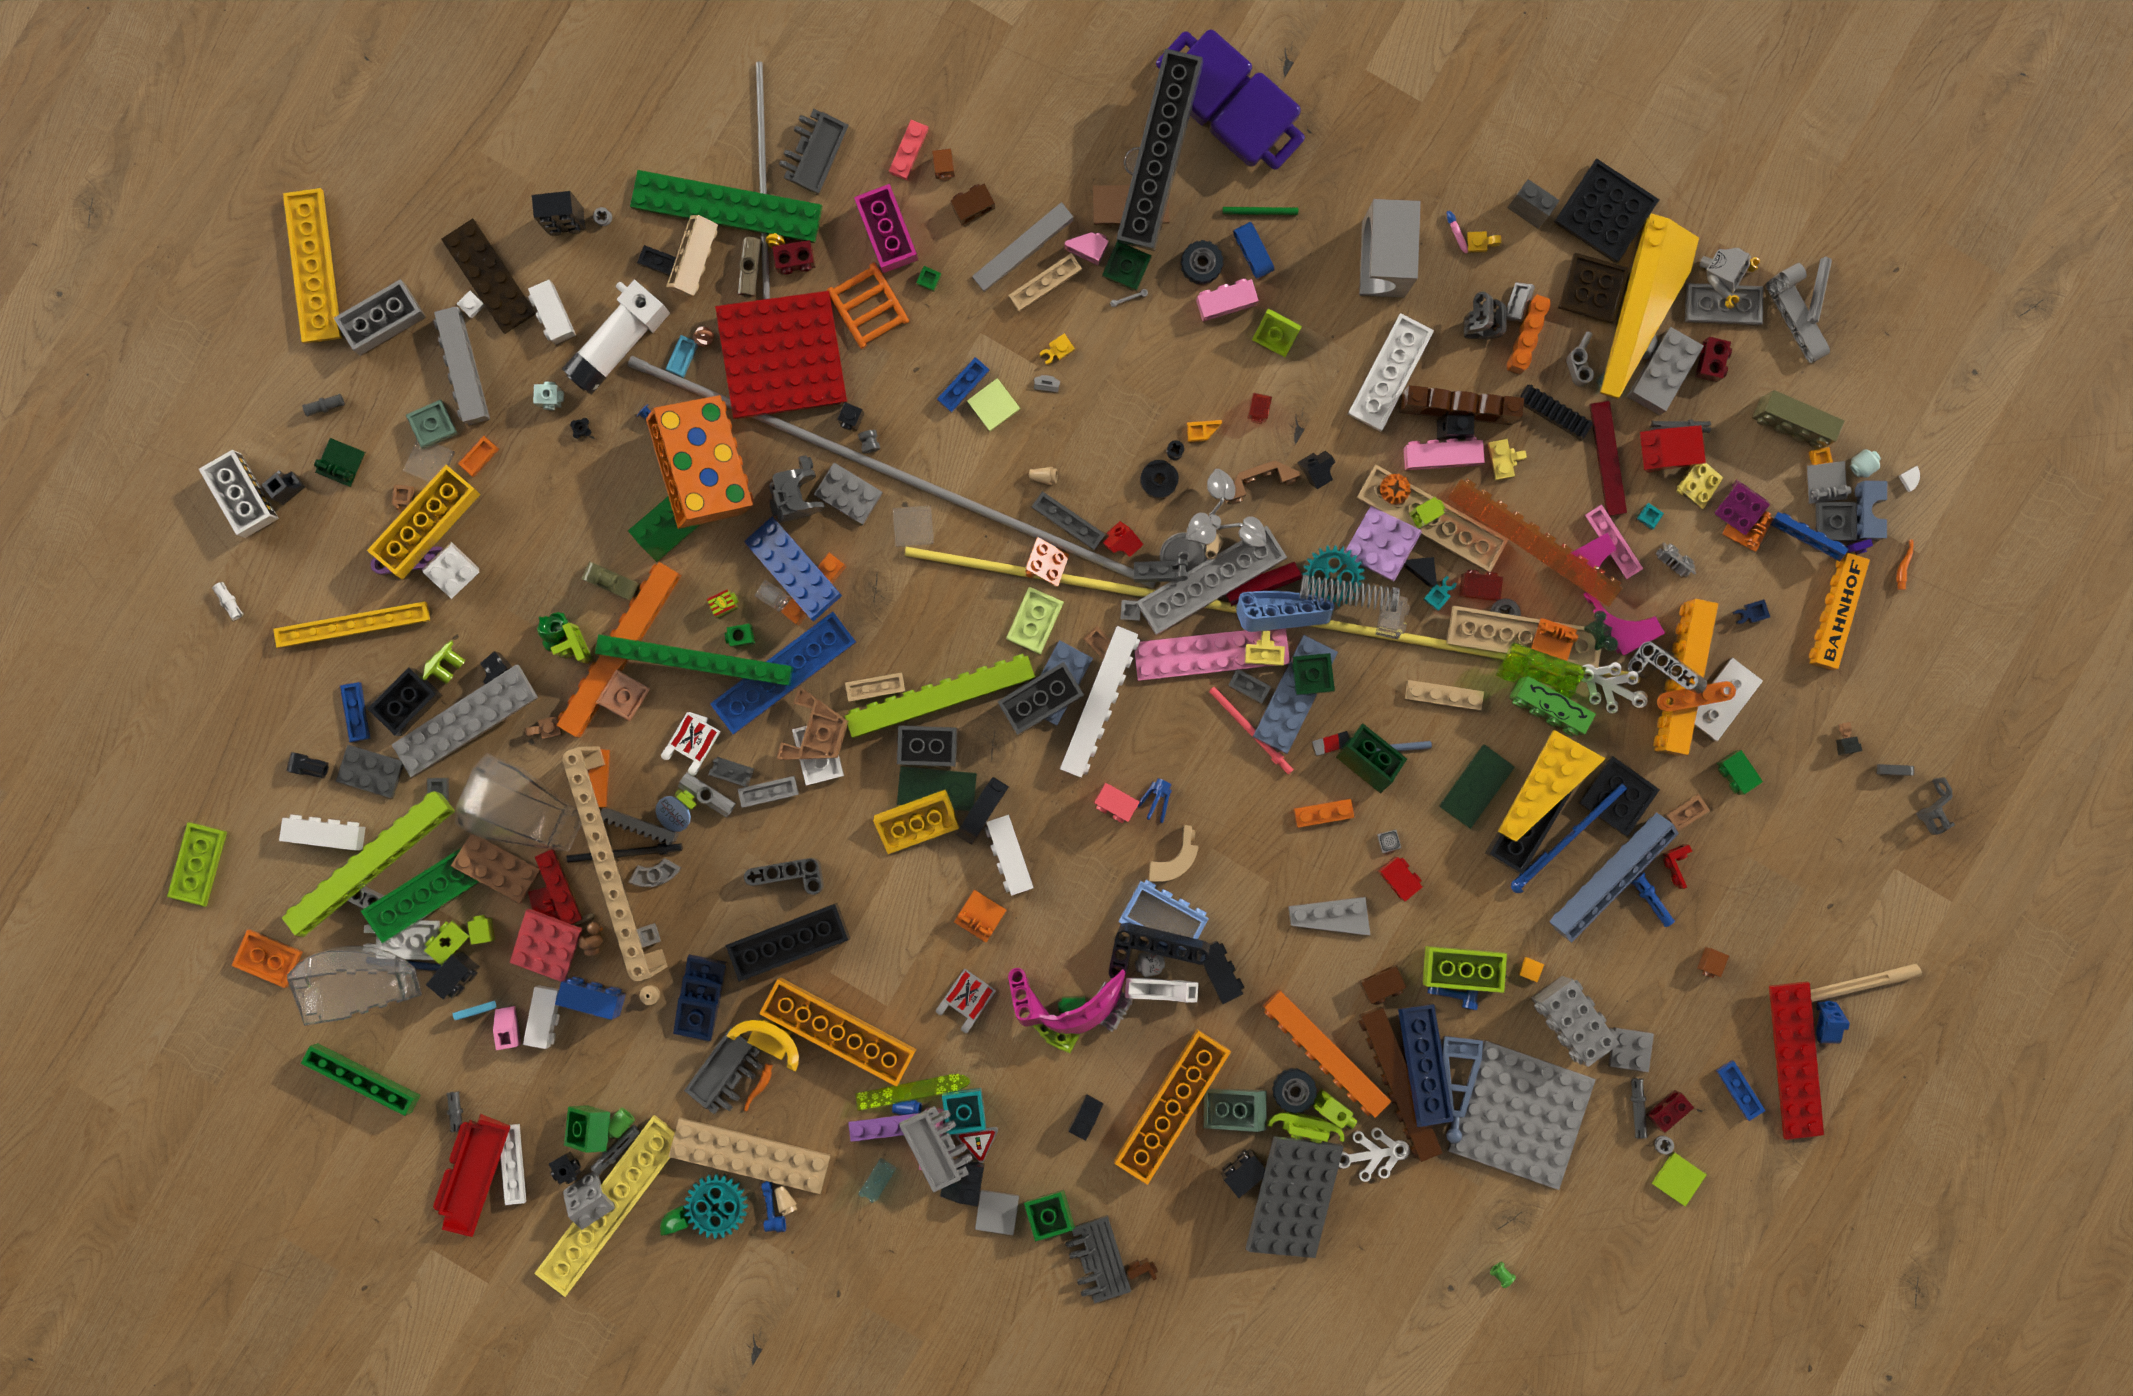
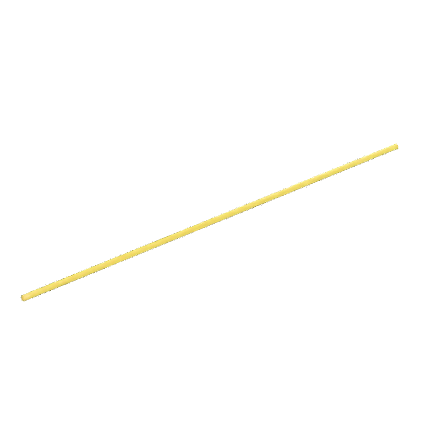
(1216, 605)

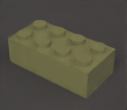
(1798, 419)

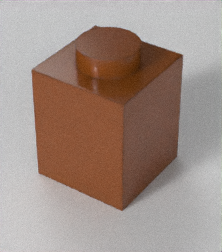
(943, 164)
(1712, 962)

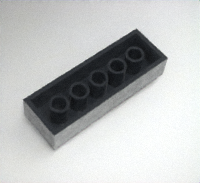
(1519, 853)
(788, 942)

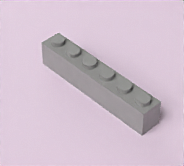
(461, 365)

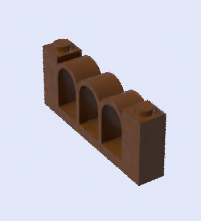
(1442, 402)

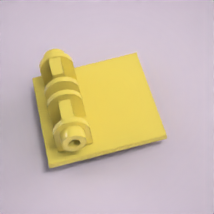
(1699, 484)

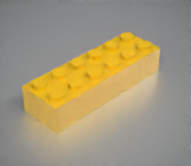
(423, 522)

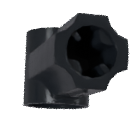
(303, 765)

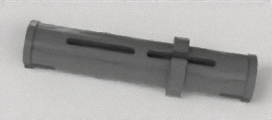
(1673, 424)
(1639, 1108)
(600, 1166)

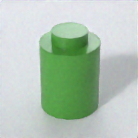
(620, 1123)

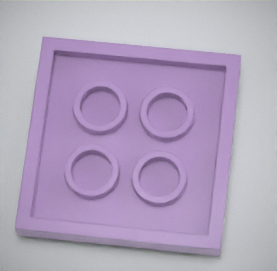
(1383, 543)

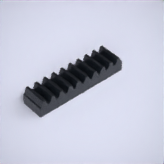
(1555, 412)

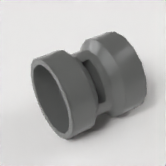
(869, 441)

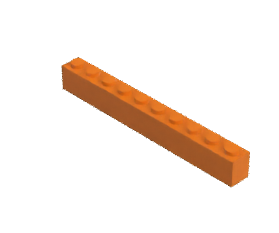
(632, 626)

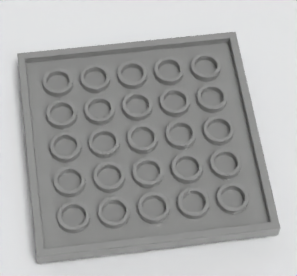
(1523, 1115)

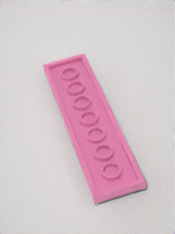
(1200, 654)

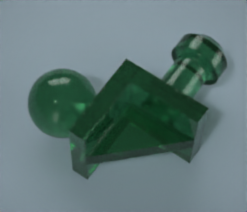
(1602, 633)

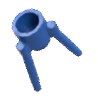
(1161, 789)

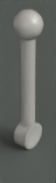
(1143, 293)

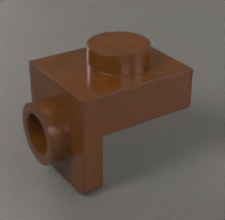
(1137, 1268)

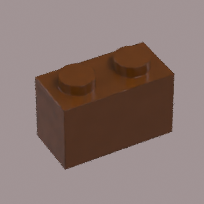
(972, 203)
(1382, 985)

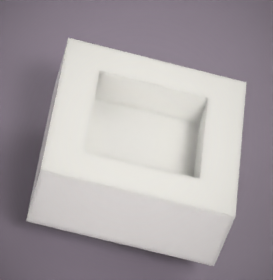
(470, 304)

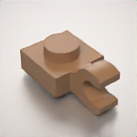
(547, 728)

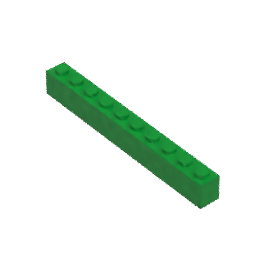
(694, 660)

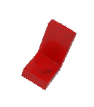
(1678, 853)

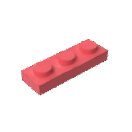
(908, 149)

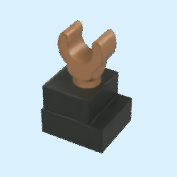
(1847, 744)

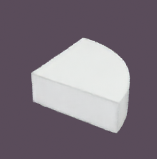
(1910, 478)

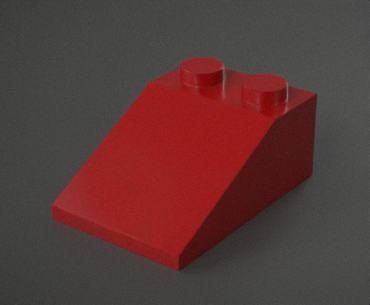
(1672, 448)

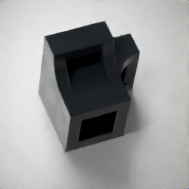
(1317, 468)
(283, 487)
(494, 666)

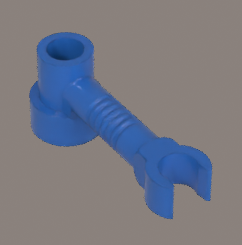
(1469, 997)
(773, 1223)

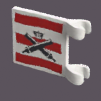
(693, 740)

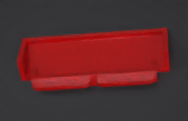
(468, 1183)

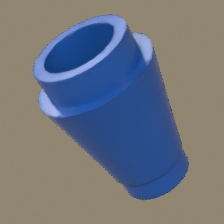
(907, 1107)

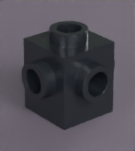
(565, 1168)

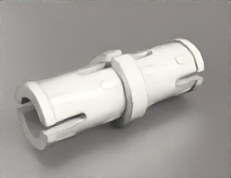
(227, 601)

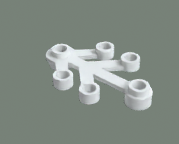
(1611, 684)
(1376, 1154)

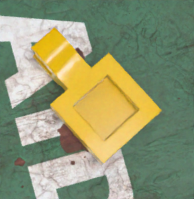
(1479, 241)

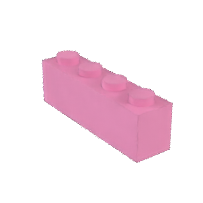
(1444, 454)

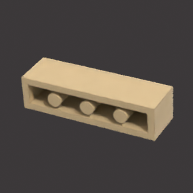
(692, 255)

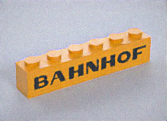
(1839, 611)

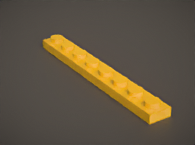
(351, 624)

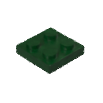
(1126, 266)
(1313, 674)

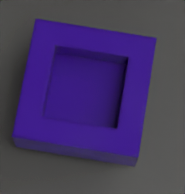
(1860, 547)

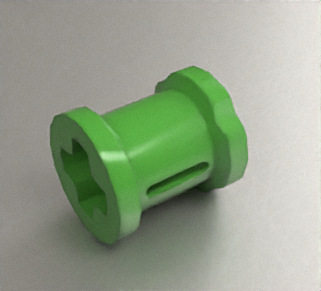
(1502, 1274)

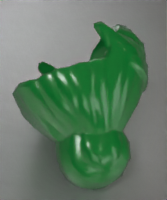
(549, 632)

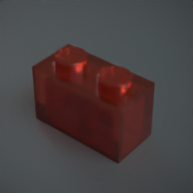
(1481, 586)

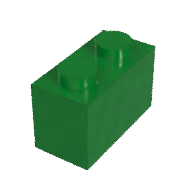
(1739, 772)

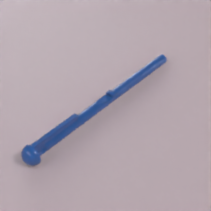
(1545, 858)

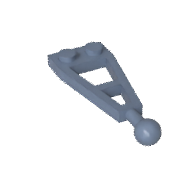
(1462, 1049)

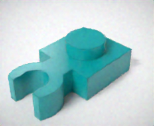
(1438, 595)

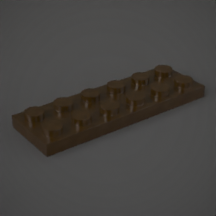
(488, 276)

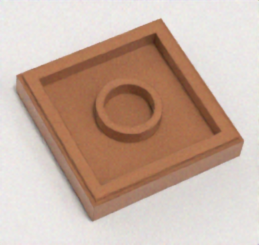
(623, 695)

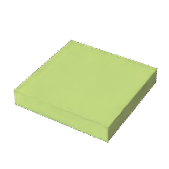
(993, 405)

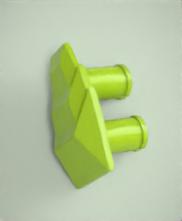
(433, 666)
(1059, 1040)

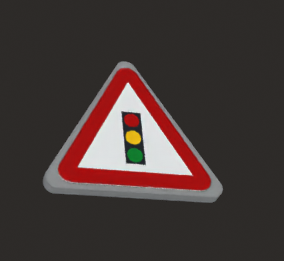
(978, 1142)

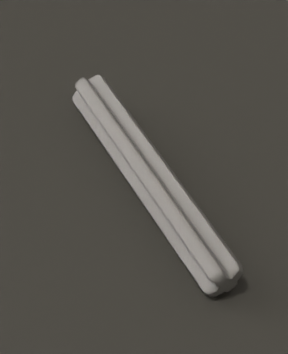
(1819, 290)

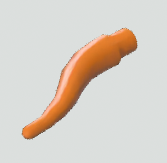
(1902, 570)
(764, 1080)

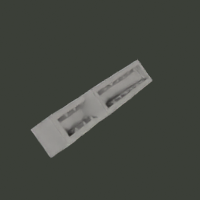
(1023, 247)

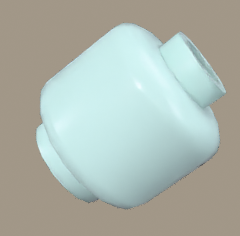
(1865, 463)

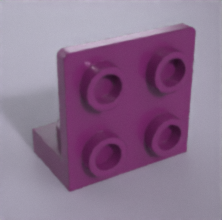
(1742, 507)

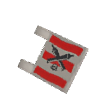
(967, 996)

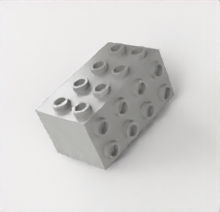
(1575, 1021)

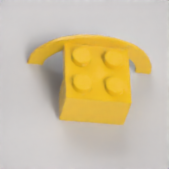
(769, 1039)

